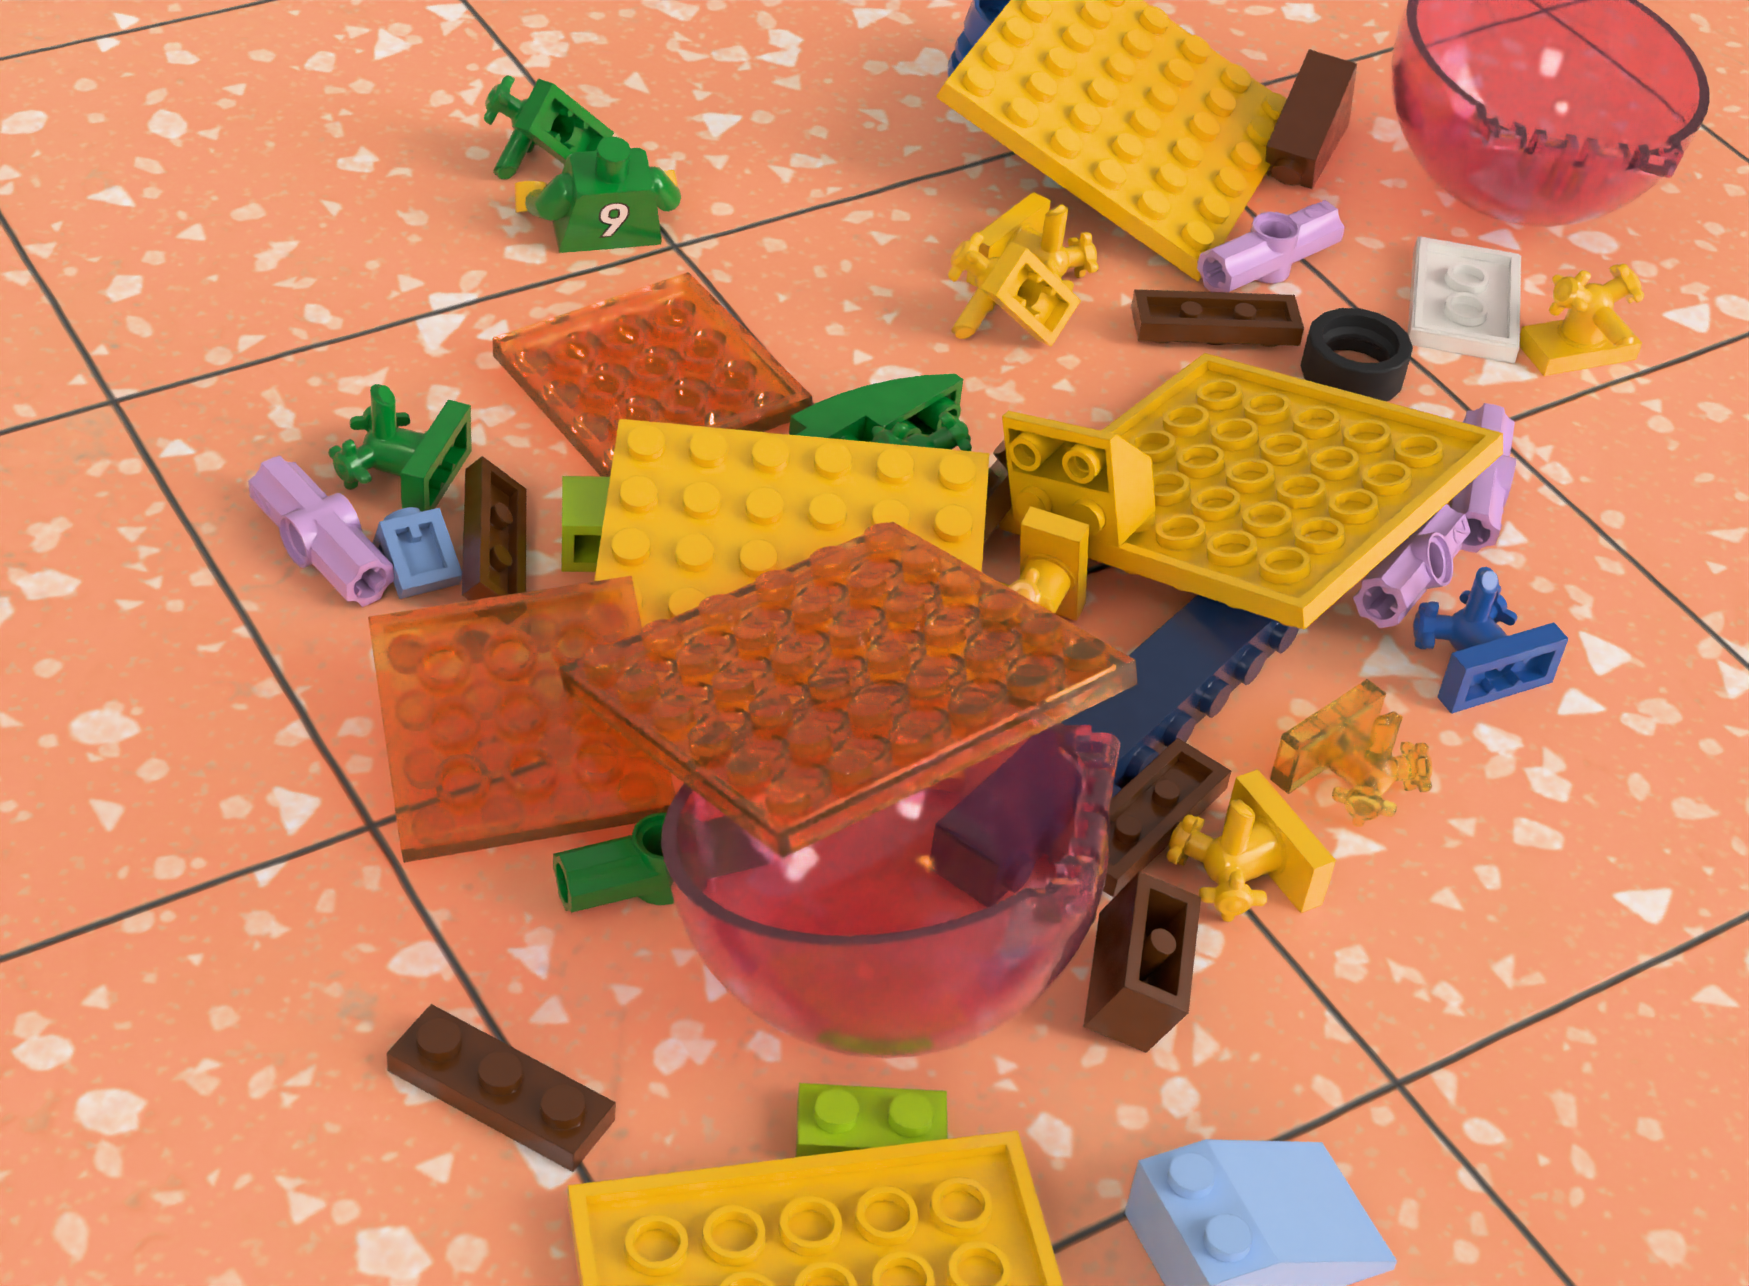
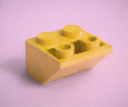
(1078, 475)

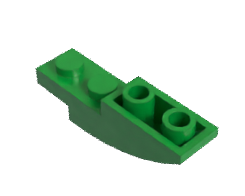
(883, 404)

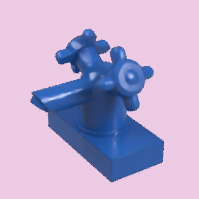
(1487, 659)

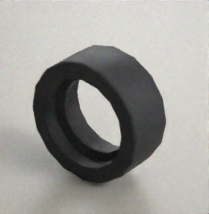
(1364, 333)

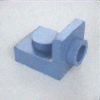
(419, 551)

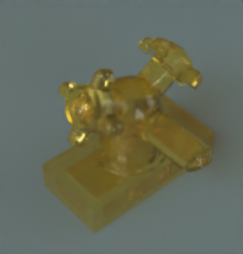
(1358, 748)

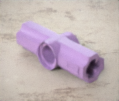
(1270, 247)
(1489, 491)
(321, 531)
(1412, 568)

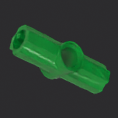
(615, 869)

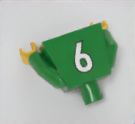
(603, 198)

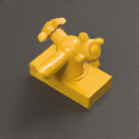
(1042, 233)
(1017, 285)
(1591, 330)
(1053, 562)
(1257, 839)

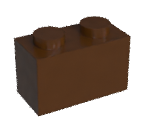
(1143, 962)

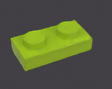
(866, 1117)

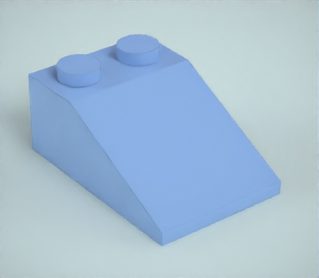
(1253, 1217)

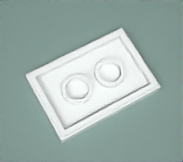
(1465, 299)

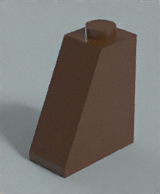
(1312, 120)

